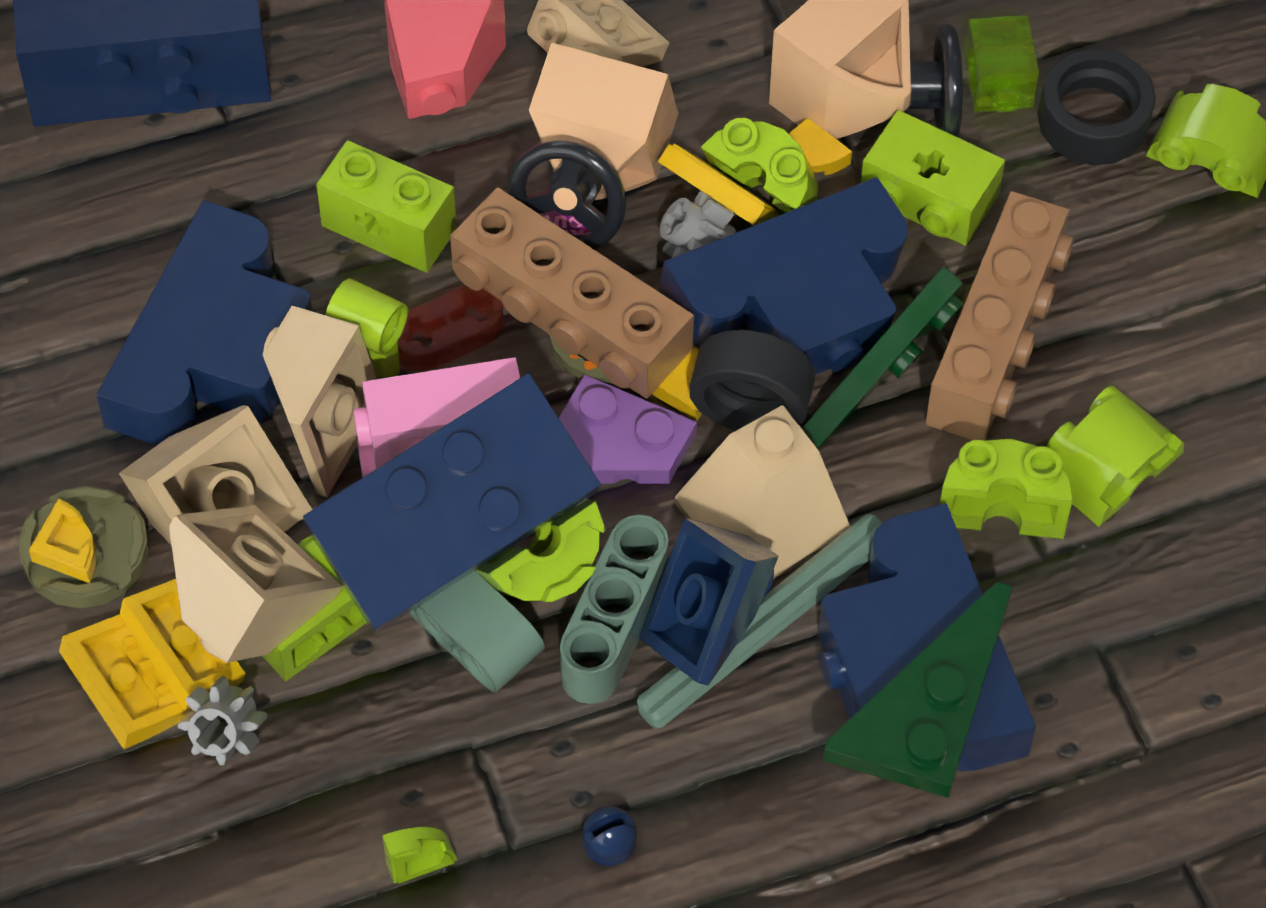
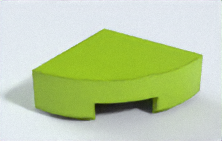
(416, 852)

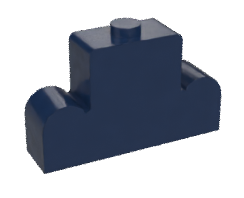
(800, 277)
(201, 331)
(913, 595)

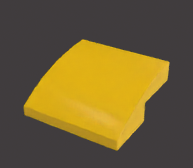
(144, 665)

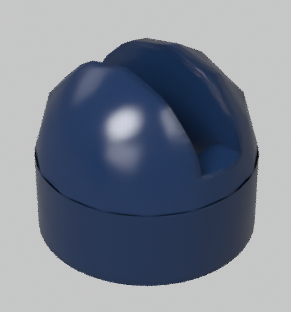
(614, 844)

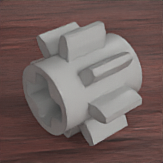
(694, 224)
(211, 735)

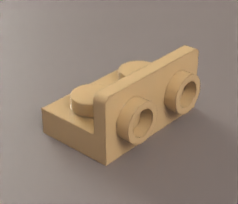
(598, 28)

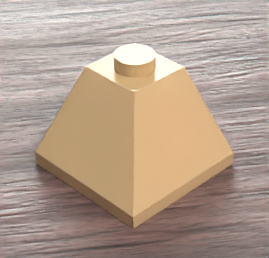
(319, 380)
(215, 468)
(769, 487)
(244, 581)

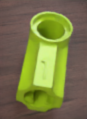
(379, 320)

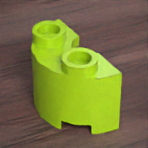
(1215, 132)
(763, 156)
(1112, 453)
(1009, 482)
(554, 562)

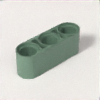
(481, 630)
(606, 634)

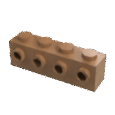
(572, 293)
(997, 318)

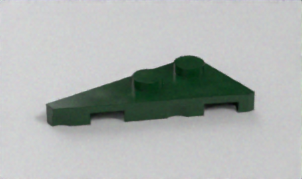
(891, 354)
(923, 716)

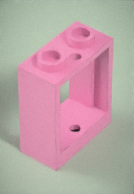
(415, 405)

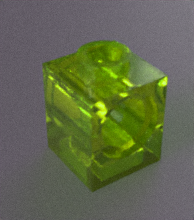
(1001, 63)

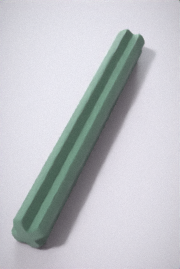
(776, 612)

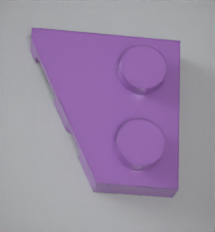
(626, 434)

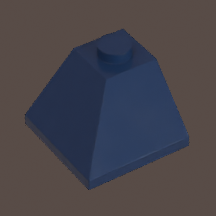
(707, 597)

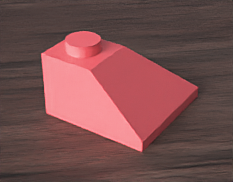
(442, 50)

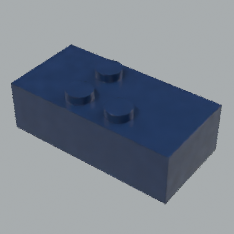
(138, 57)
(451, 503)

